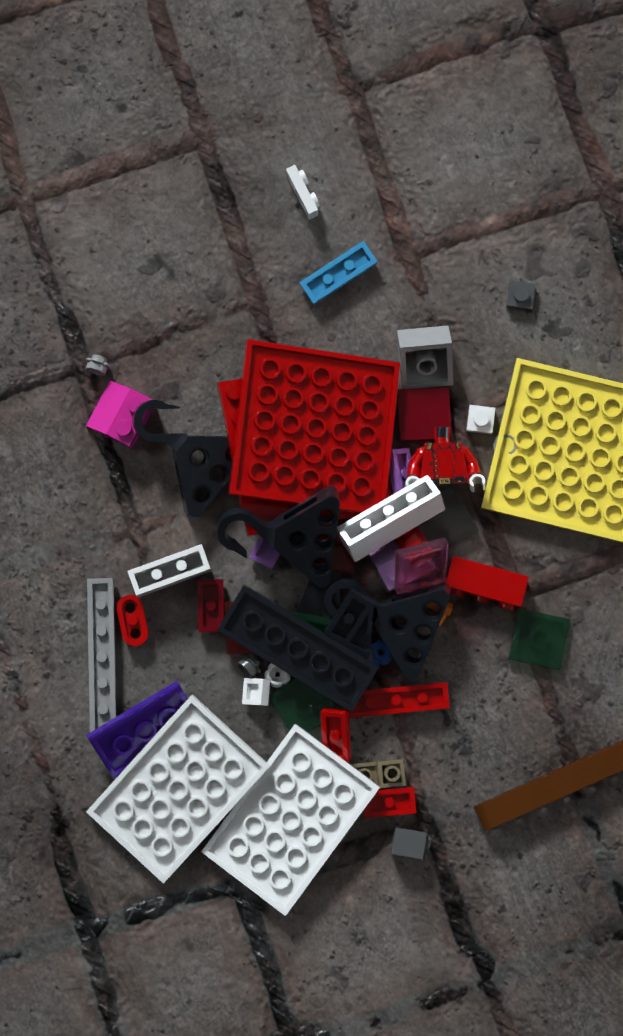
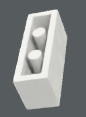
(169, 570)

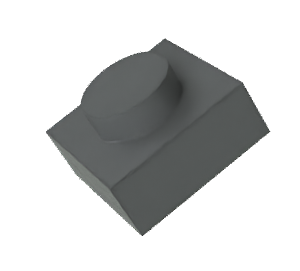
(520, 295)

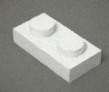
(298, 182)

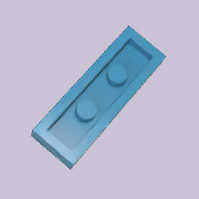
(338, 273)

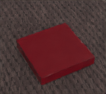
(422, 411)

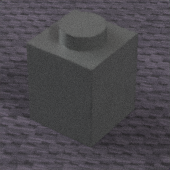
(410, 843)

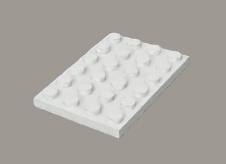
(178, 788)
(290, 819)

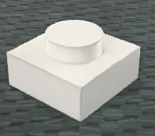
(480, 419)
(256, 691)

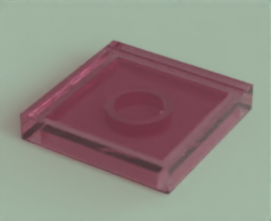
(421, 565)

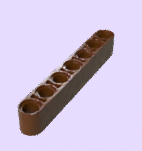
(550, 786)

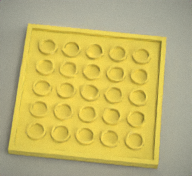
(565, 454)

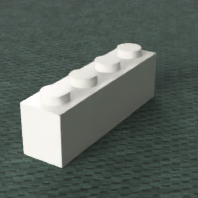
(391, 518)

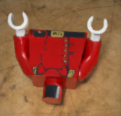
(444, 462)

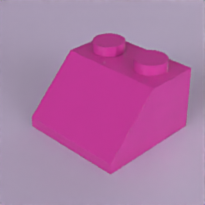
(115, 414)

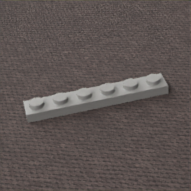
(101, 651)

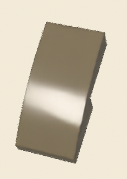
(384, 773)

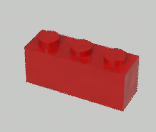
(486, 583)

